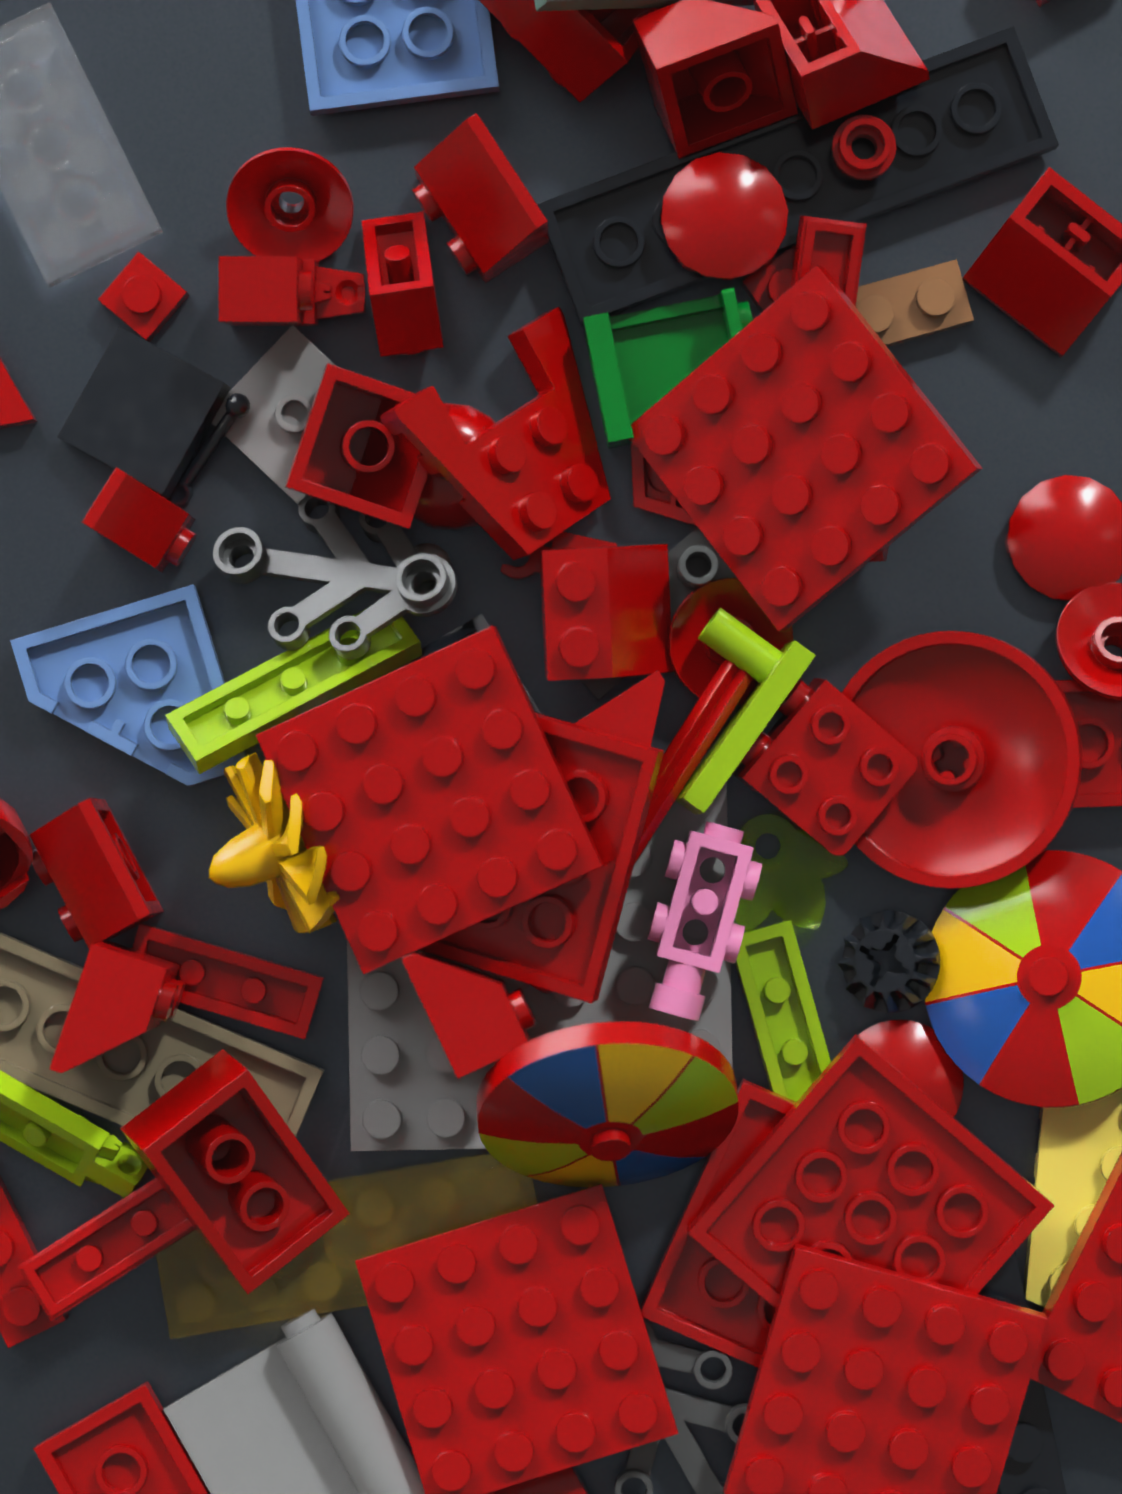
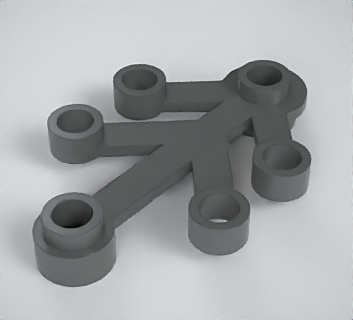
(343, 577)
(689, 1409)

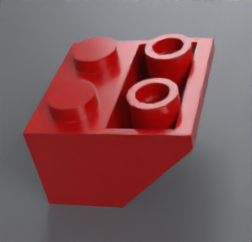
(843, 54)
(1052, 262)

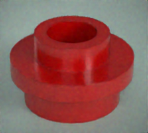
(864, 127)

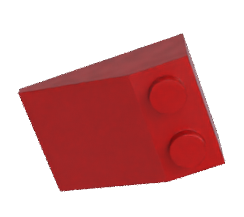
(235, 1170)

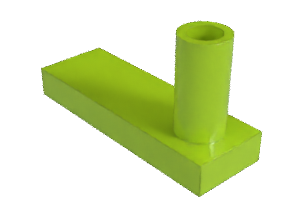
(776, 676)

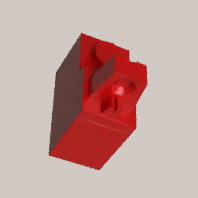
(285, 291)

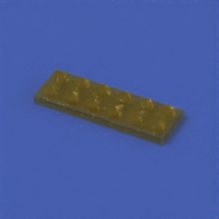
(384, 1212)

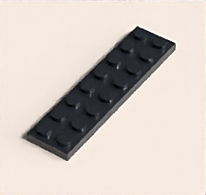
(952, 129)

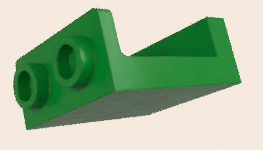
(651, 351)

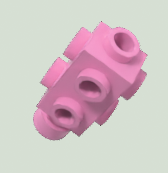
(704, 901)

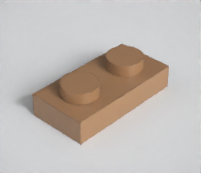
(916, 303)

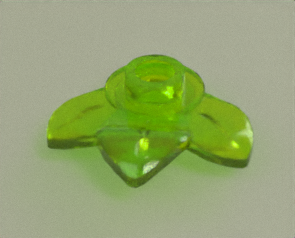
(789, 880)

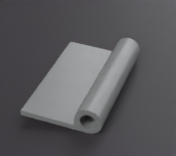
(295, 1422)

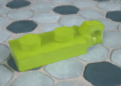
(65, 1140)

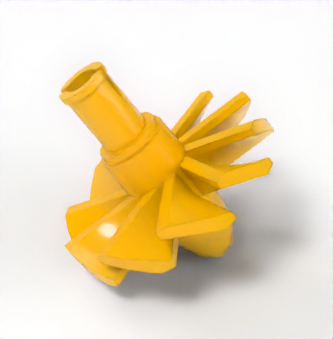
(273, 848)

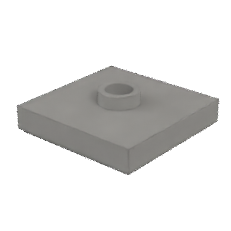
(280, 400)

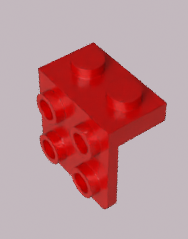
(827, 765)

